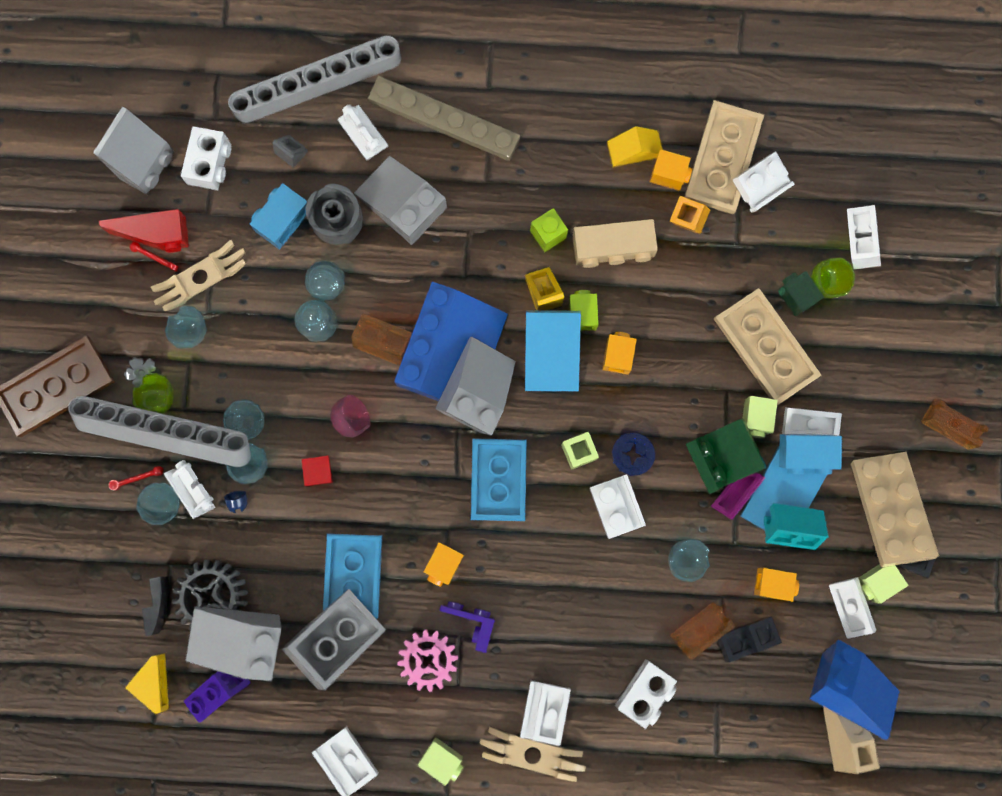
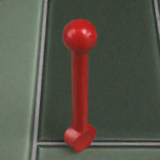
(135, 247)
(115, 484)

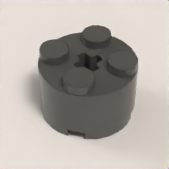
(328, 202)

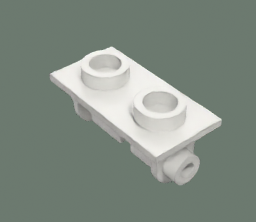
(362, 131)
(189, 489)

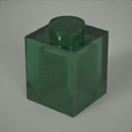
(800, 292)

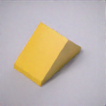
(634, 146)
(544, 289)
(151, 684)

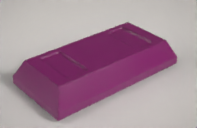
(737, 495)

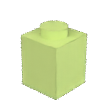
(760, 415)
(579, 450)
(882, 583)
(441, 762)

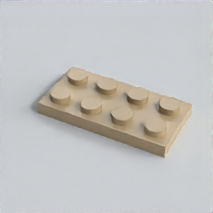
(723, 155)
(767, 346)
(894, 509)

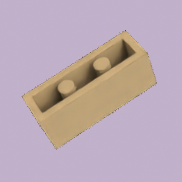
(614, 243)

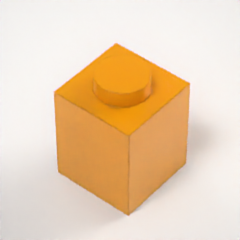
(671, 170)
(690, 215)
(619, 353)
(443, 565)
(776, 584)

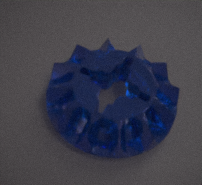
(643, 447)

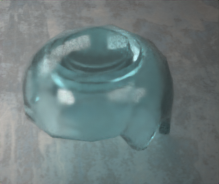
(325, 280)
(316, 320)
(186, 328)
(244, 417)
(253, 470)
(158, 503)
(688, 560)

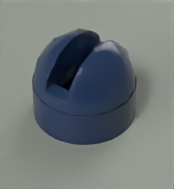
(236, 500)

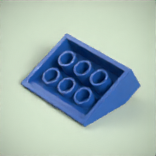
(441, 335)

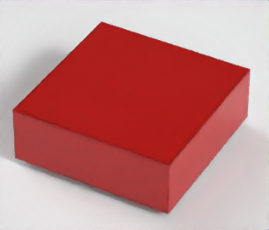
(317, 471)

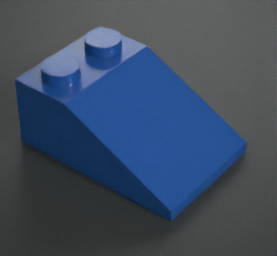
(855, 689)

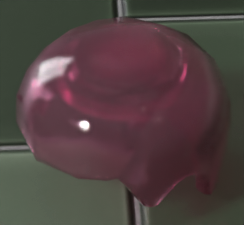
(349, 416)

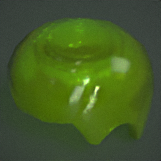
(833, 277)
(153, 394)

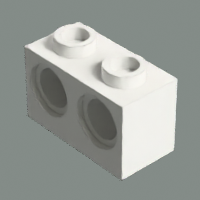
(198, 158)
(864, 237)
(639, 690)

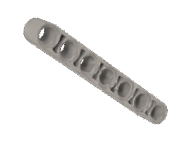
(308, 90)
(160, 431)

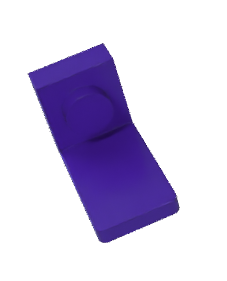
(481, 634)
(213, 694)

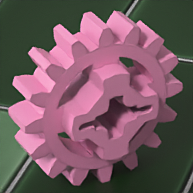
(417, 651)

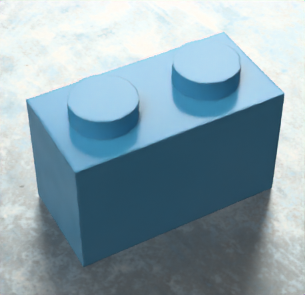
(279, 216)
(810, 452)

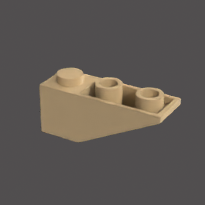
(850, 744)

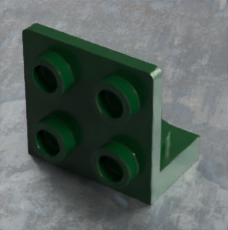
(726, 455)

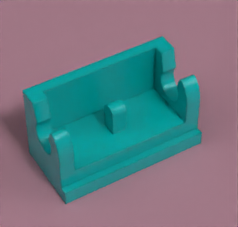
(795, 526)

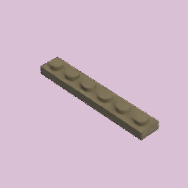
(444, 118)

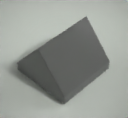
(289, 150)

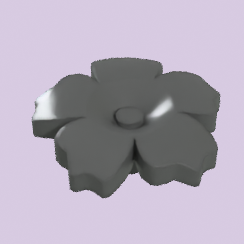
(139, 369)

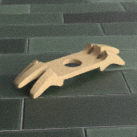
(184, 281)
(516, 749)

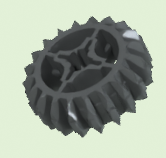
(190, 587)

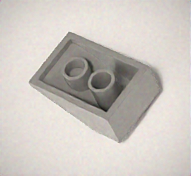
(134, 151)
(402, 199)
(478, 387)
(333, 640)
(234, 642)

